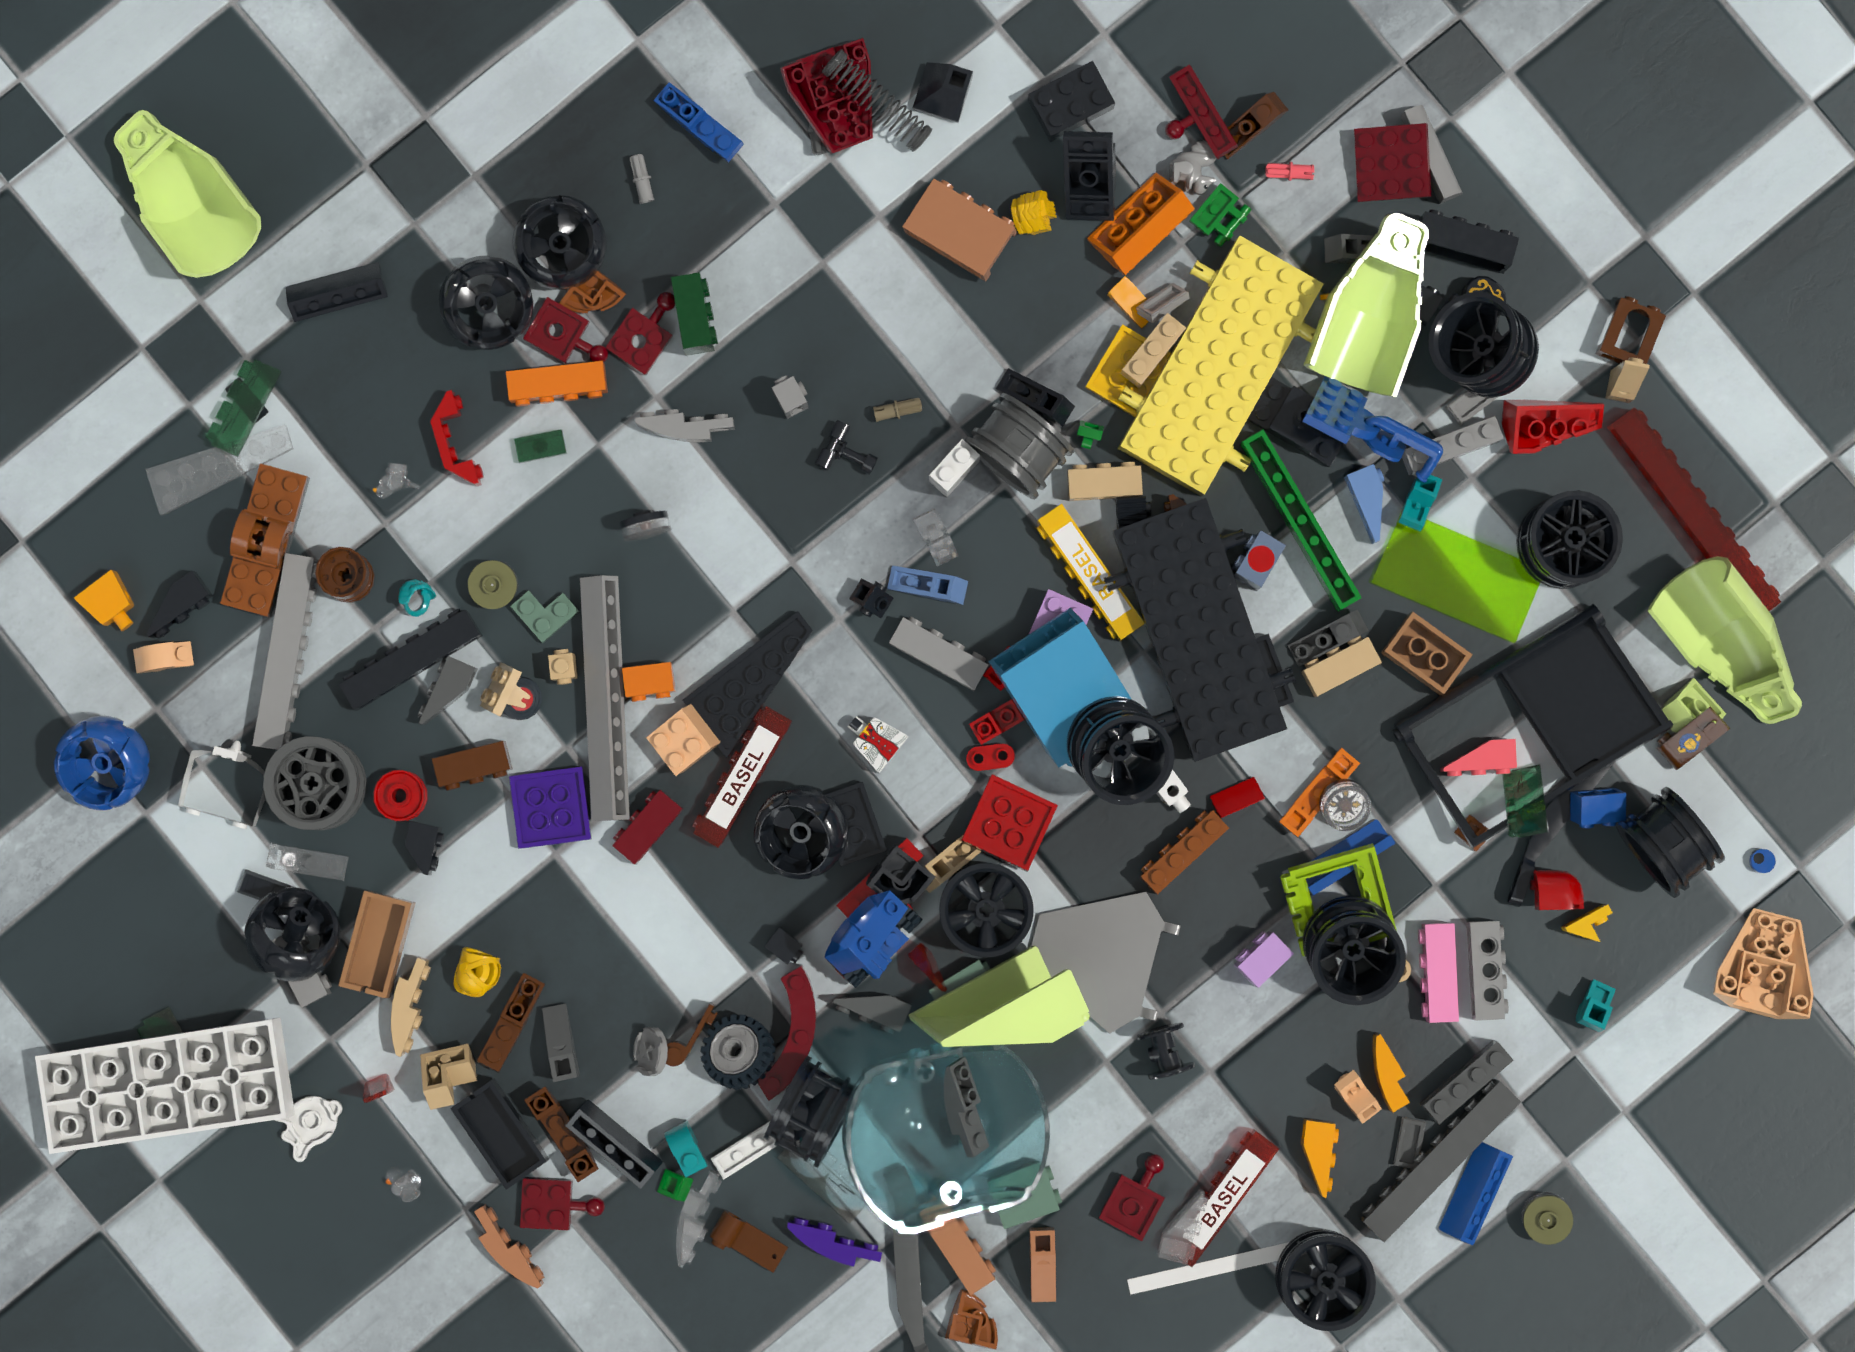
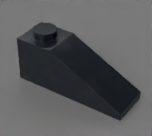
(1036, 397)

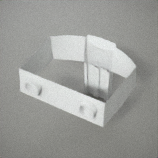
(233, 753)

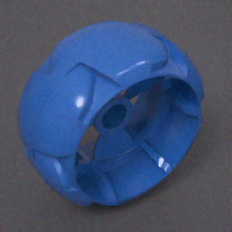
(114, 745)

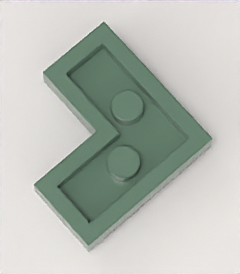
(542, 620)

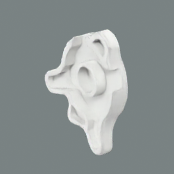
(311, 1125)

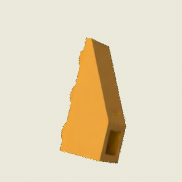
(1318, 1145)

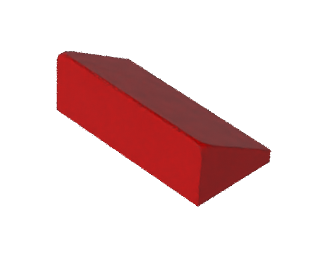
(1237, 797)

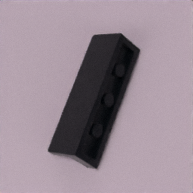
(335, 292)

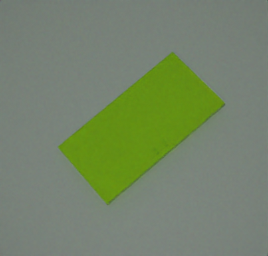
(1458, 578)

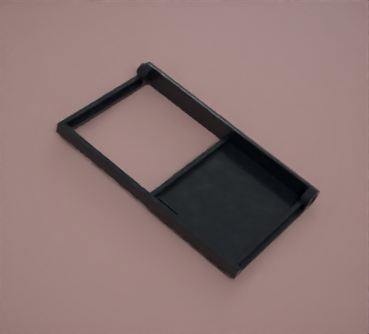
(1576, 698)

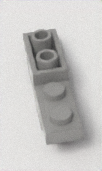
(673, 425)

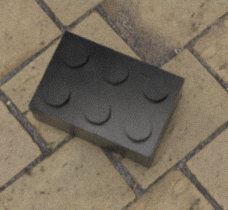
(1071, 101)

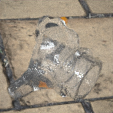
(394, 480)

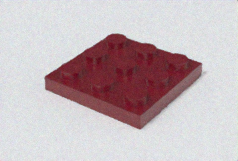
(1392, 162)

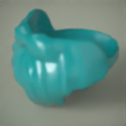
(407, 590)

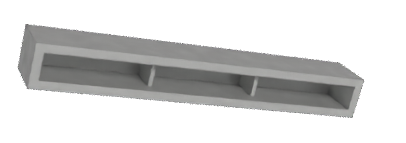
(286, 651)

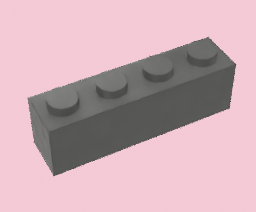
(1466, 1081)

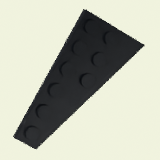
(741, 688)

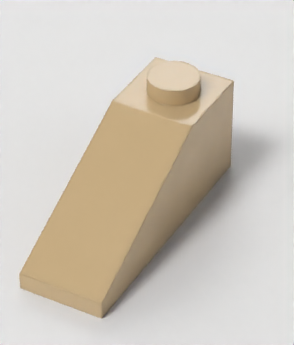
(950, 862)

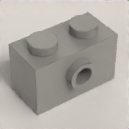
(790, 396)

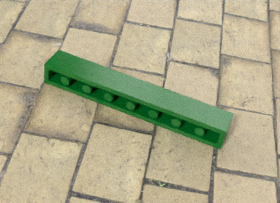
(1300, 520)

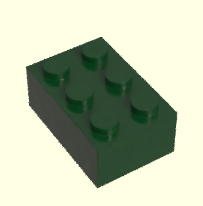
(694, 313)

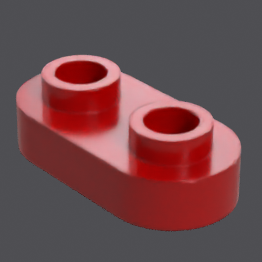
(990, 757)

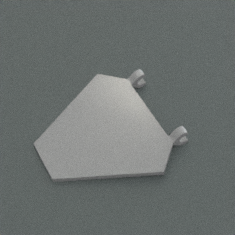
(1108, 952)

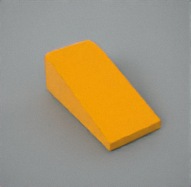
(1128, 298)

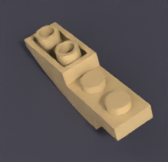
(403, 1014)

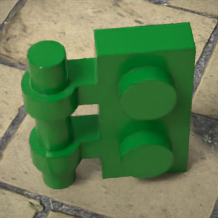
(1215, 209)

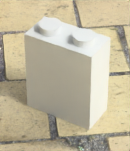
(954, 468)

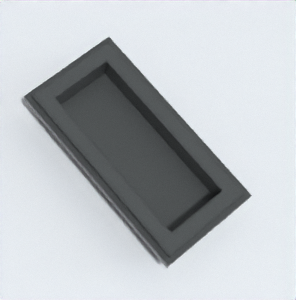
(1409, 1142)

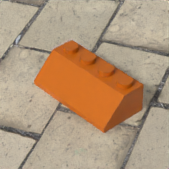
(1141, 223)

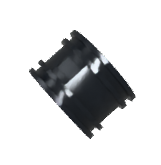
(1670, 842)

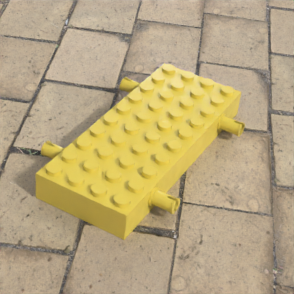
(1220, 366)

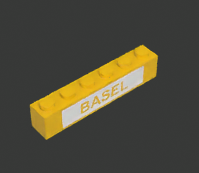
(1089, 571)

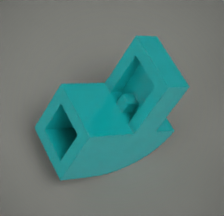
(1419, 502)
(1596, 1007)
(685, 1148)

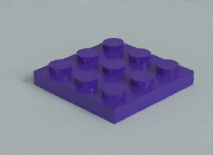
(550, 807)

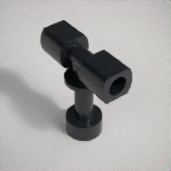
(837, 448)

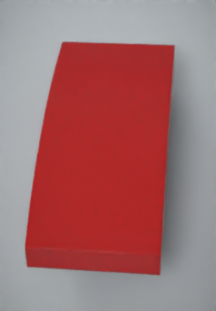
(996, 722)

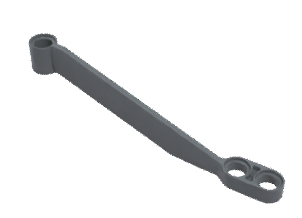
(909, 1287)

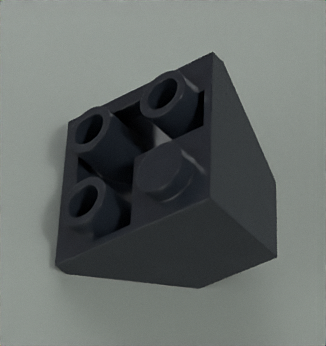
(943, 90)

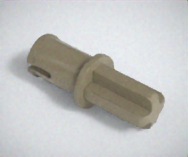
(897, 409)

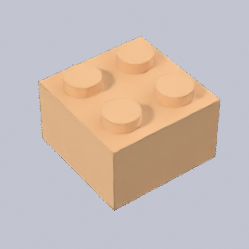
(683, 739)

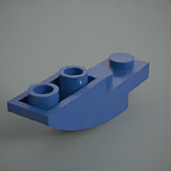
(698, 122)

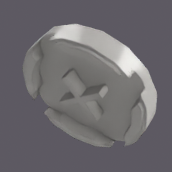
(650, 1051)

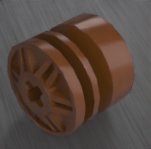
(343, 561)

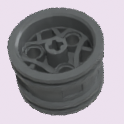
(1019, 446)
(303, 790)

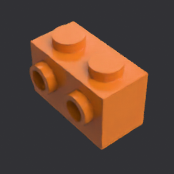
(648, 680)

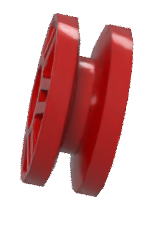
(415, 795)

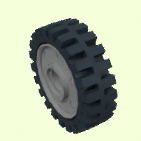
(749, 1064)

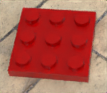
(1009, 823)

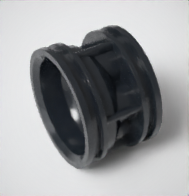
(810, 1113)

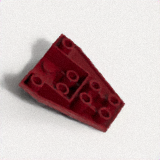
(823, 103)

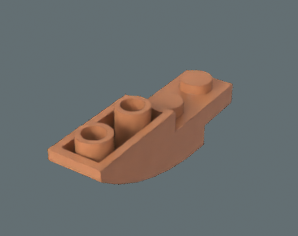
(512, 1258)

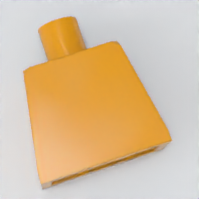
(107, 600)

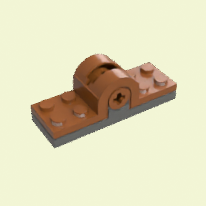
(262, 539)

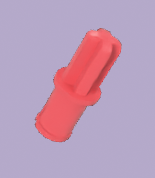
(1289, 171)

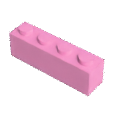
(1439, 972)

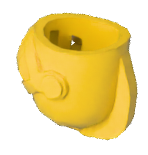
(476, 972)

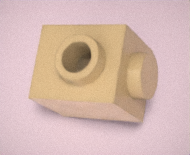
(562, 666)

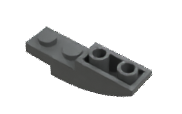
(961, 1110)

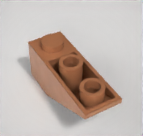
(1042, 1264)

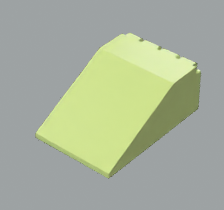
(1007, 1006)

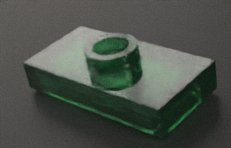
(540, 446)

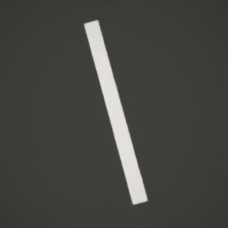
(1207, 1269)

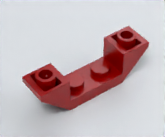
(449, 409)

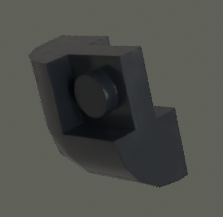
(900, 875)

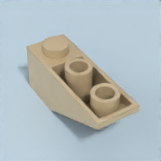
(1626, 380)

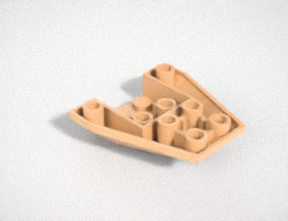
(1767, 968)

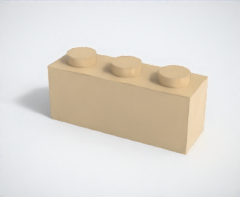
(1153, 350)
(1104, 481)
(1340, 665)

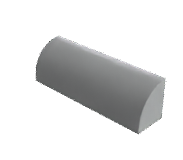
(1441, 174)

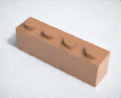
(963, 1254)

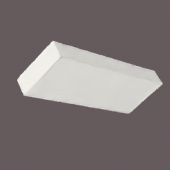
(743, 1152)

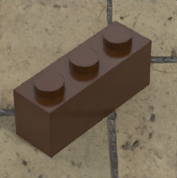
(472, 765)

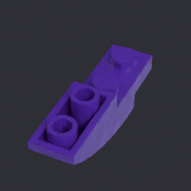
(822, 1240)

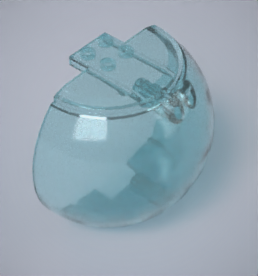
(903, 1145)

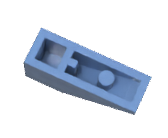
(1367, 494)
(928, 584)

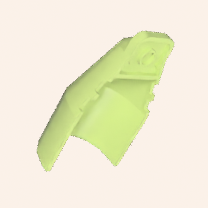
(186, 198)
(1374, 311)
(1729, 635)

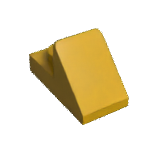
(1582, 925)

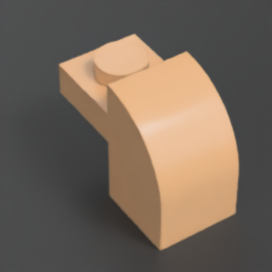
(163, 656)
(1357, 1096)

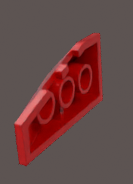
(1542, 423)

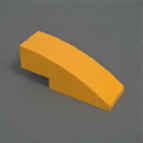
(1387, 1074)

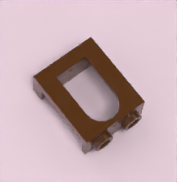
(1624, 306)

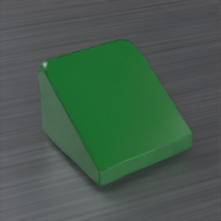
(675, 1185)

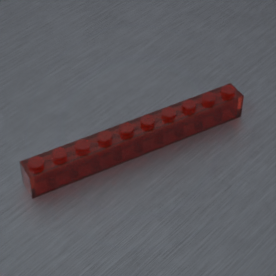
(1685, 501)

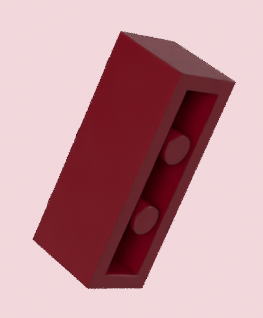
(646, 826)

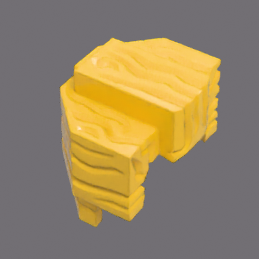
(1033, 213)

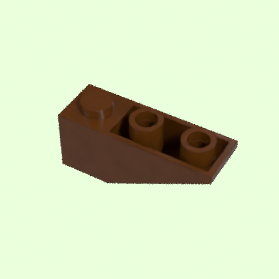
(1256, 121)

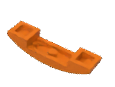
(1307, 804)

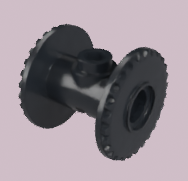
(1162, 1052)

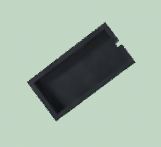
(1469, 242)
(500, 1133)

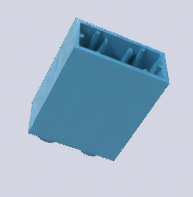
(1055, 678)

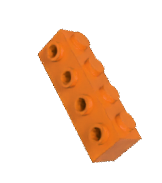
(556, 382)

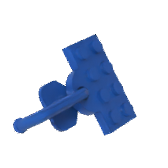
(1342, 414)

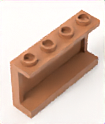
(959, 228)

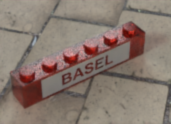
(742, 777)
(1231, 1186)

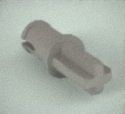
(641, 178)

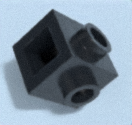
(876, 598)

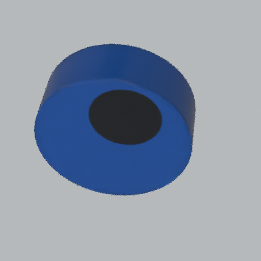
(1762, 861)

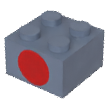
(1258, 560)

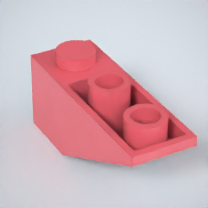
(1490, 755)

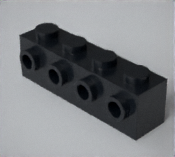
(614, 1143)

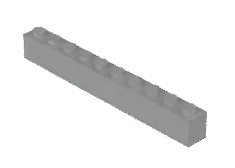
(604, 698)

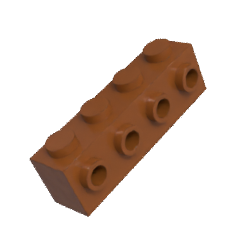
(1180, 855)

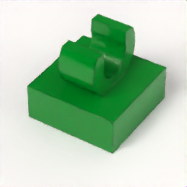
(1089, 431)

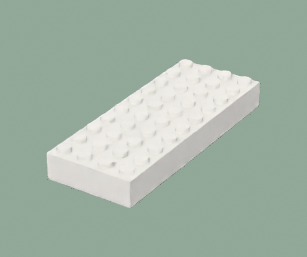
(165, 1085)

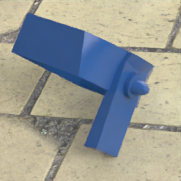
(863, 933)

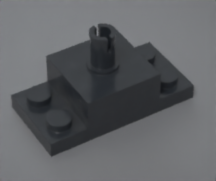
(1089, 175)
(1281, 414)

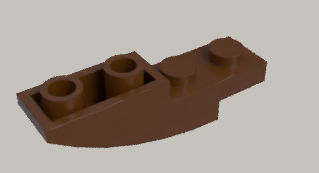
(511, 1022)

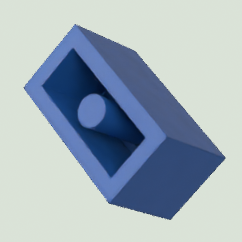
(1598, 807)

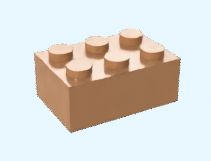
(1426, 653)

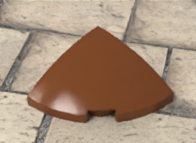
(593, 295)
(971, 1323)

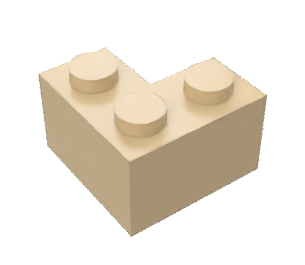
(444, 1070)

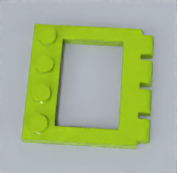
(1368, 877)

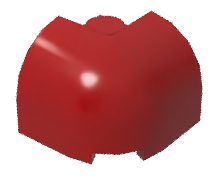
(1556, 890)

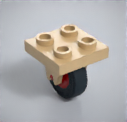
(511, 694)

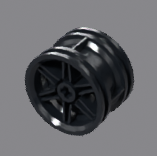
(1538, 556)

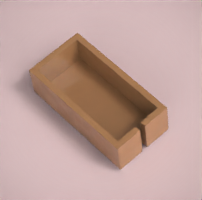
(377, 944)

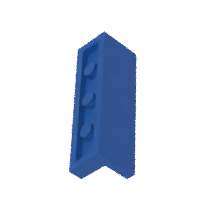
(1369, 834)
(1475, 1193)

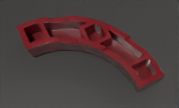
(800, 1035)

